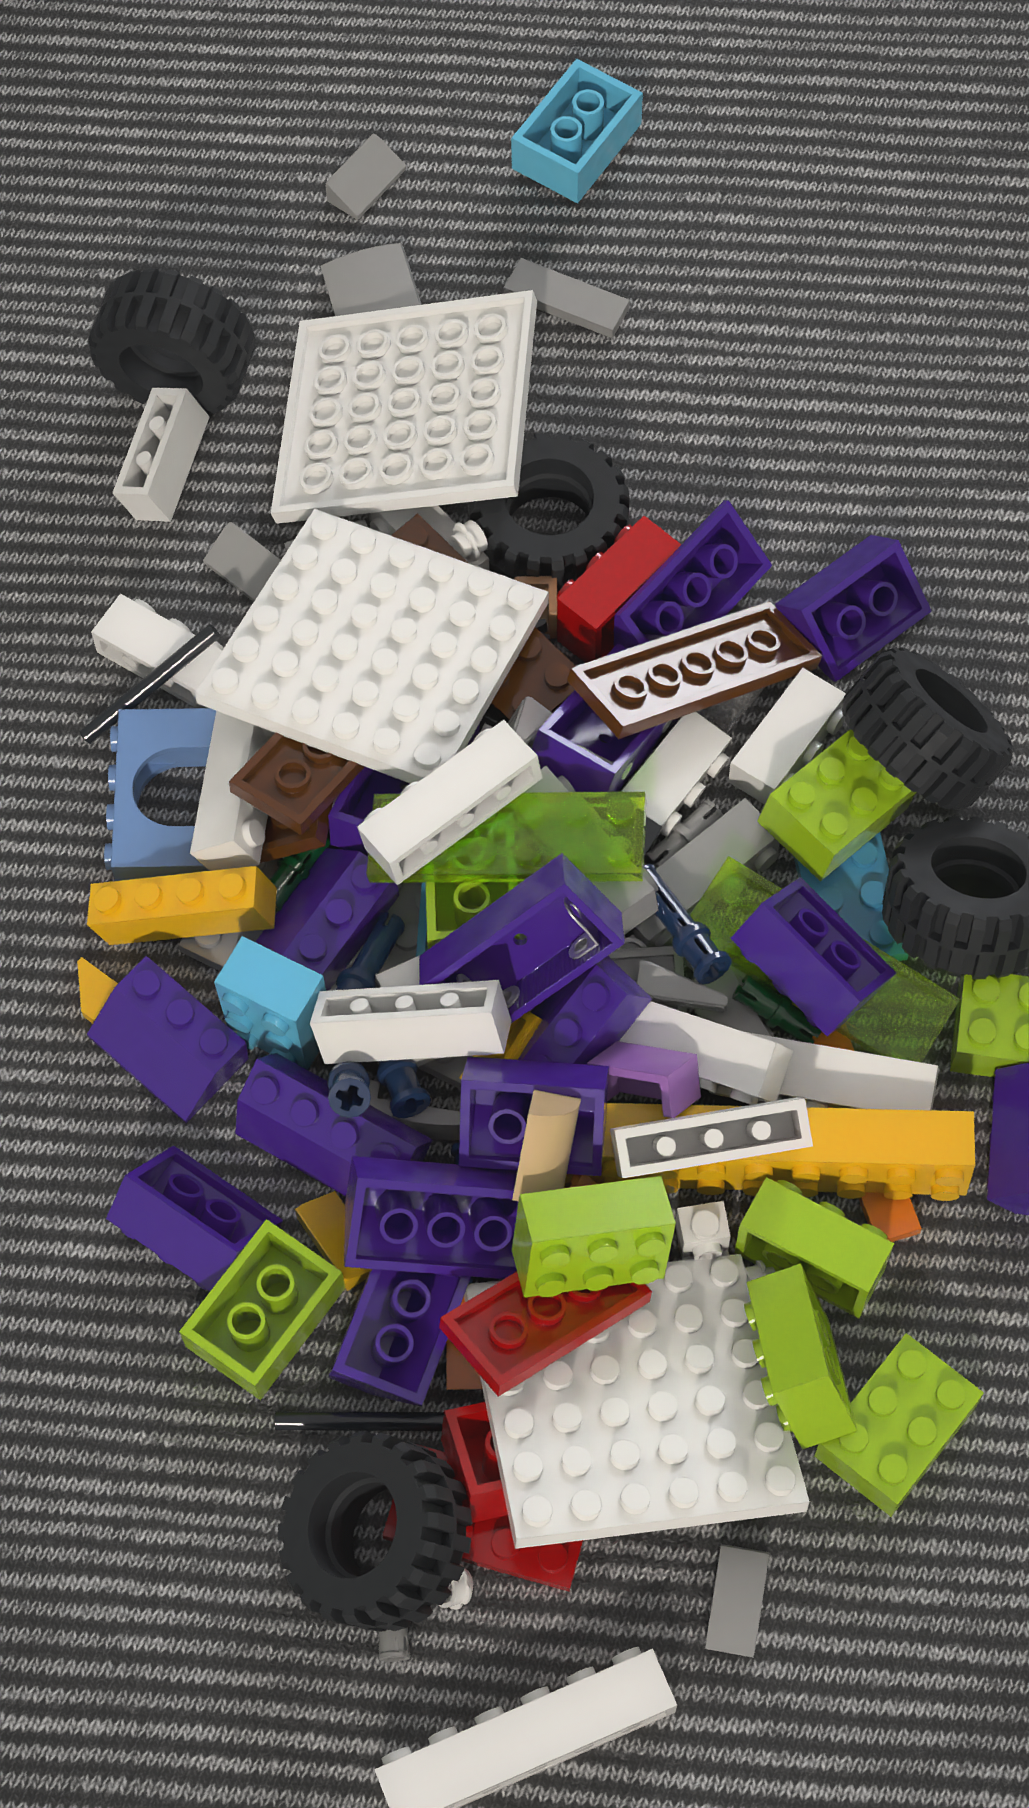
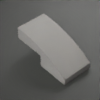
(737, 1600)

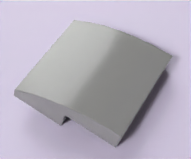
(370, 280)

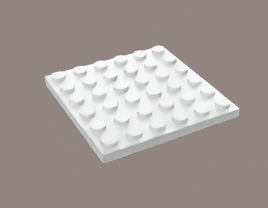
(406, 408)
(373, 648)
(648, 1421)

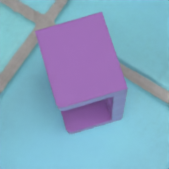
(652, 1074)

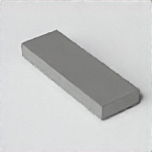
(569, 298)

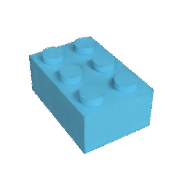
(576, 130)
(270, 1001)

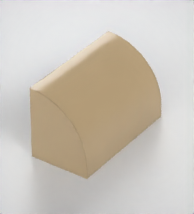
(546, 1143)

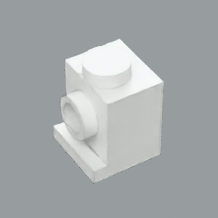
(703, 1231)

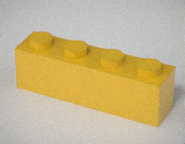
(182, 905)

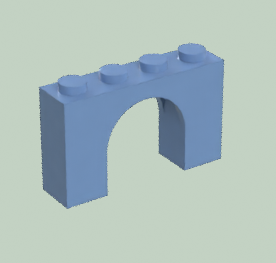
(144, 747)

